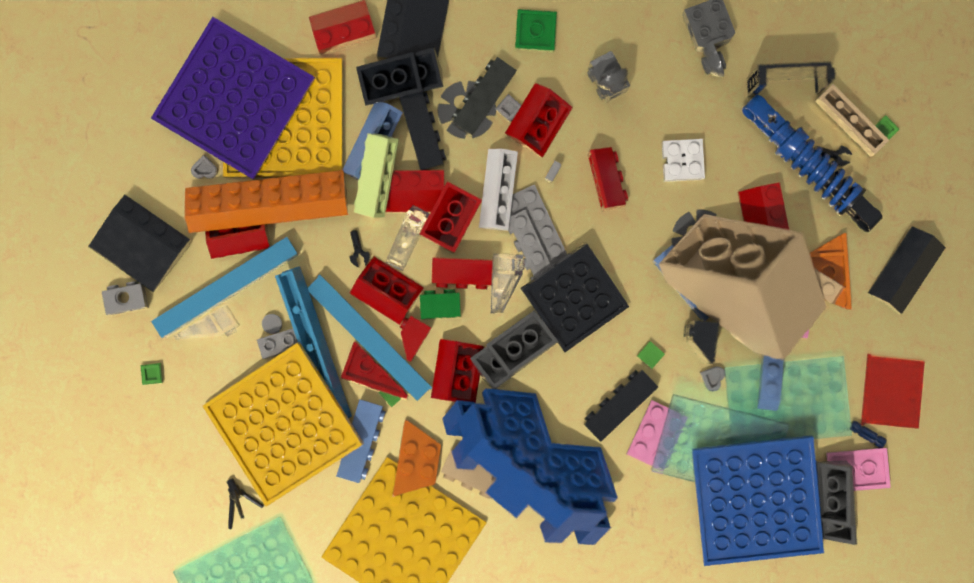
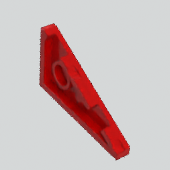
(366, 372)

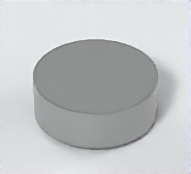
(272, 323)

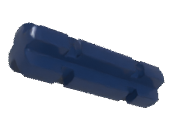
(868, 434)

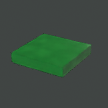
(535, 30)

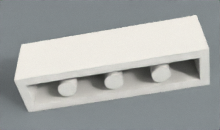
(498, 189)

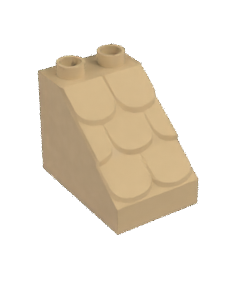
(748, 281)

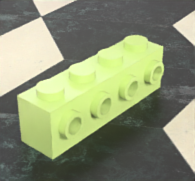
(376, 175)

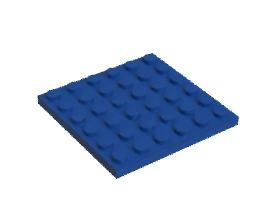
(758, 500)

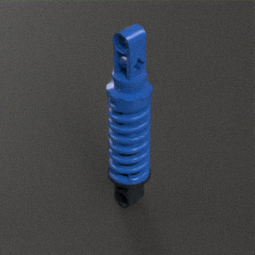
(794, 147)

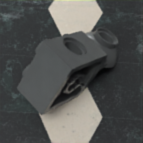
(709, 30)
(608, 76)

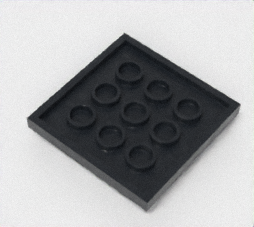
(575, 297)

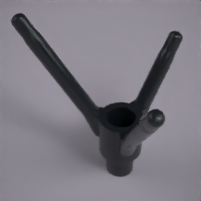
(235, 494)

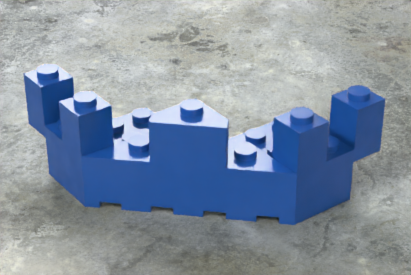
(554, 479)

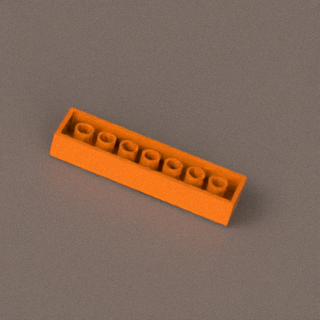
(265, 201)

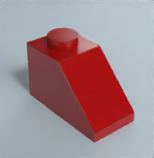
(413, 335)

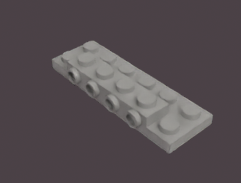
(534, 231)

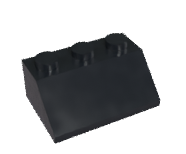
(702, 339)

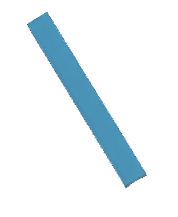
(224, 288)
(309, 331)
(369, 338)

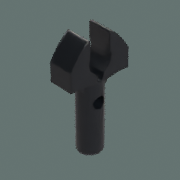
(834, 154)
(358, 249)

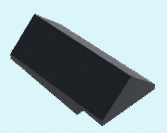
(400, 76)
(907, 269)

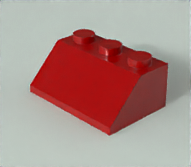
(342, 27)
(539, 119)
(607, 178)
(414, 188)
(764, 206)
(450, 217)
(237, 240)
(462, 273)
(386, 290)
(455, 373)

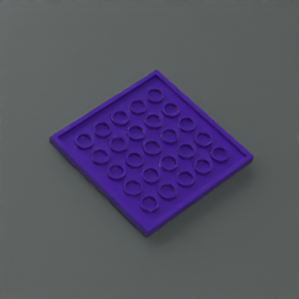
(233, 98)

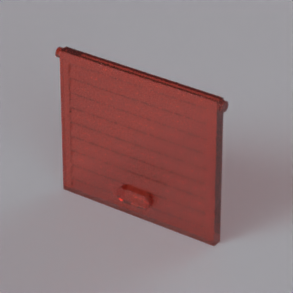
(892, 392)

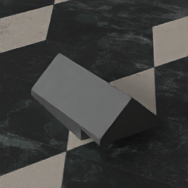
(513, 350)
(837, 501)

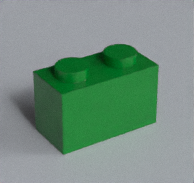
(440, 305)

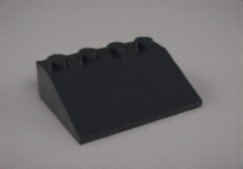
(411, 27)
(139, 243)

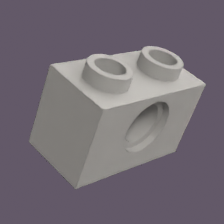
(136, 301)
(276, 343)

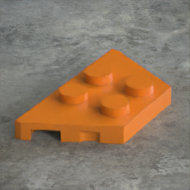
(833, 262)
(416, 461)

